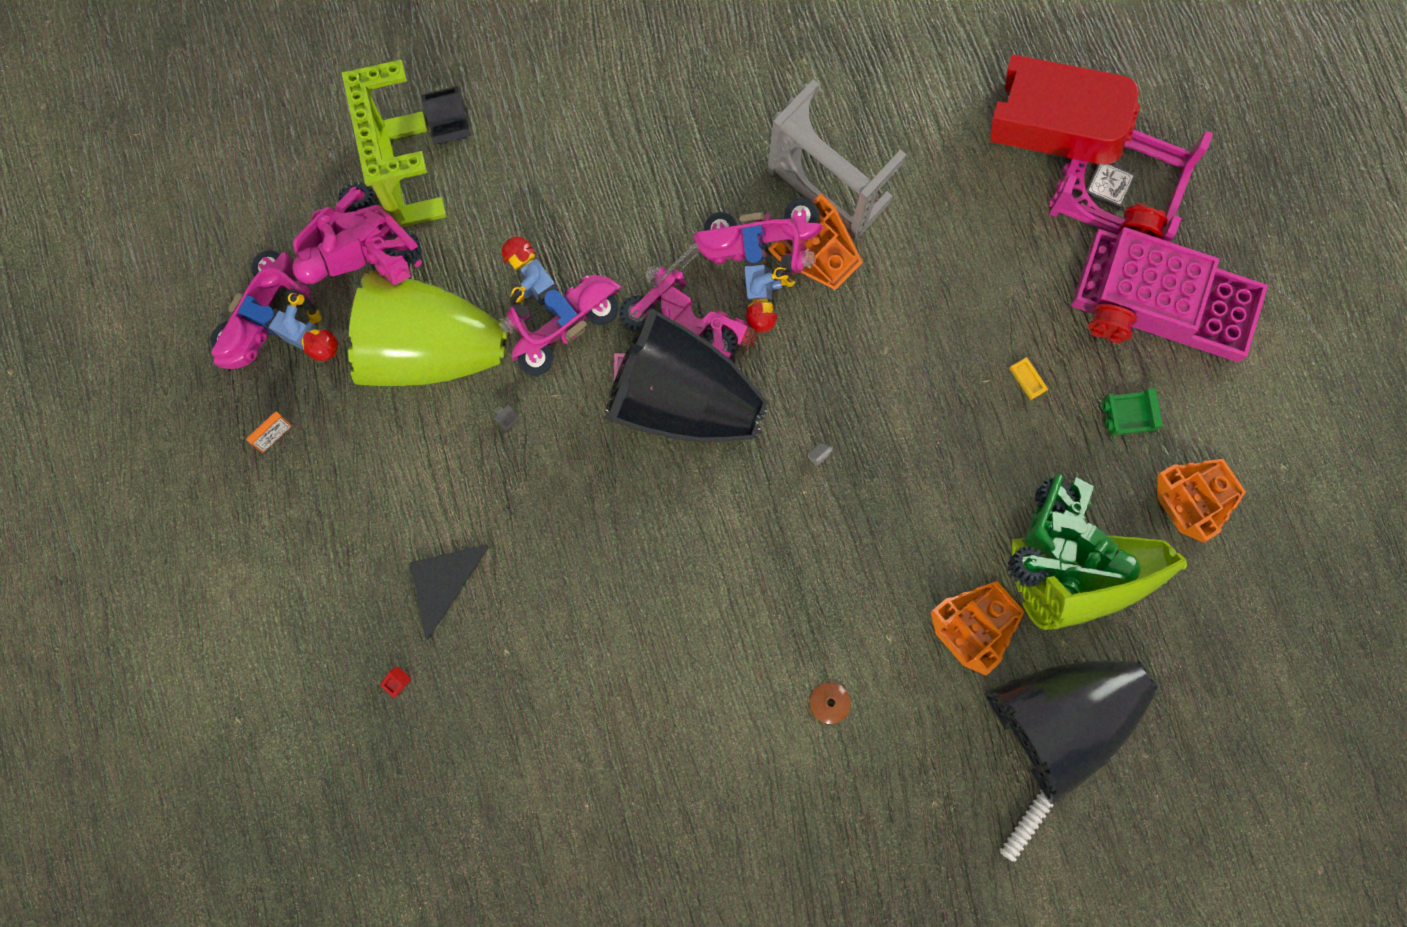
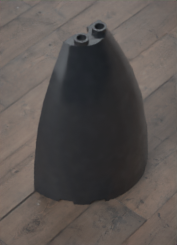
(693, 384)
(1073, 717)

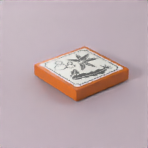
(269, 432)

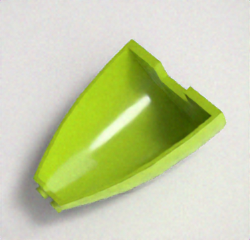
(418, 334)
(1053, 606)

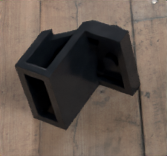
(446, 115)

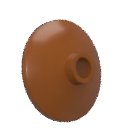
(819, 704)

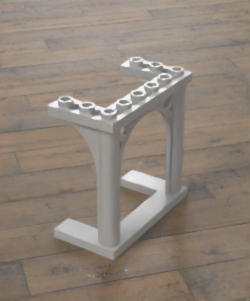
(794, 132)

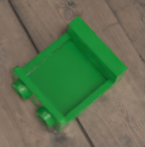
(1132, 412)

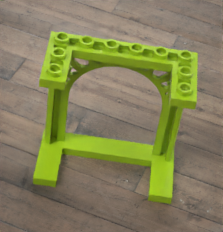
(375, 147)

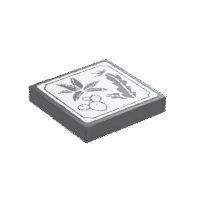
(1110, 184)

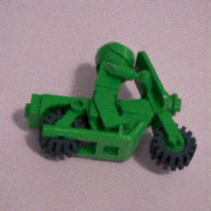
(1062, 537)

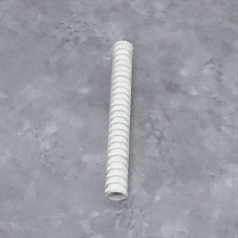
(1026, 827)

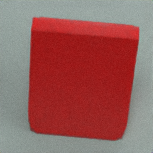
(395, 681)

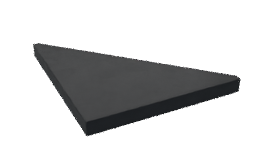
(440, 581)

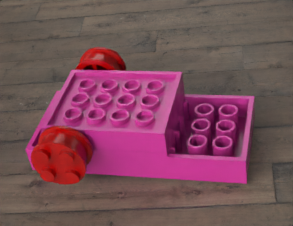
(1165, 290)

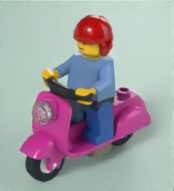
(727, 240)
(590, 300)
(240, 338)

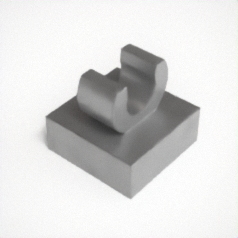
(505, 417)

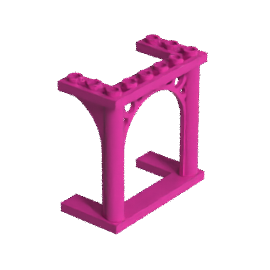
(1091, 214)

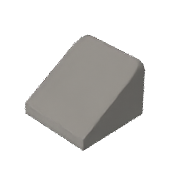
(819, 453)

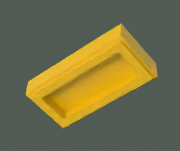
(1028, 378)

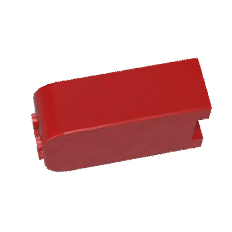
(1066, 110)

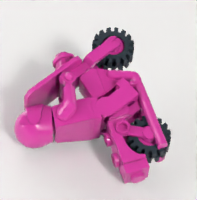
(354, 236)

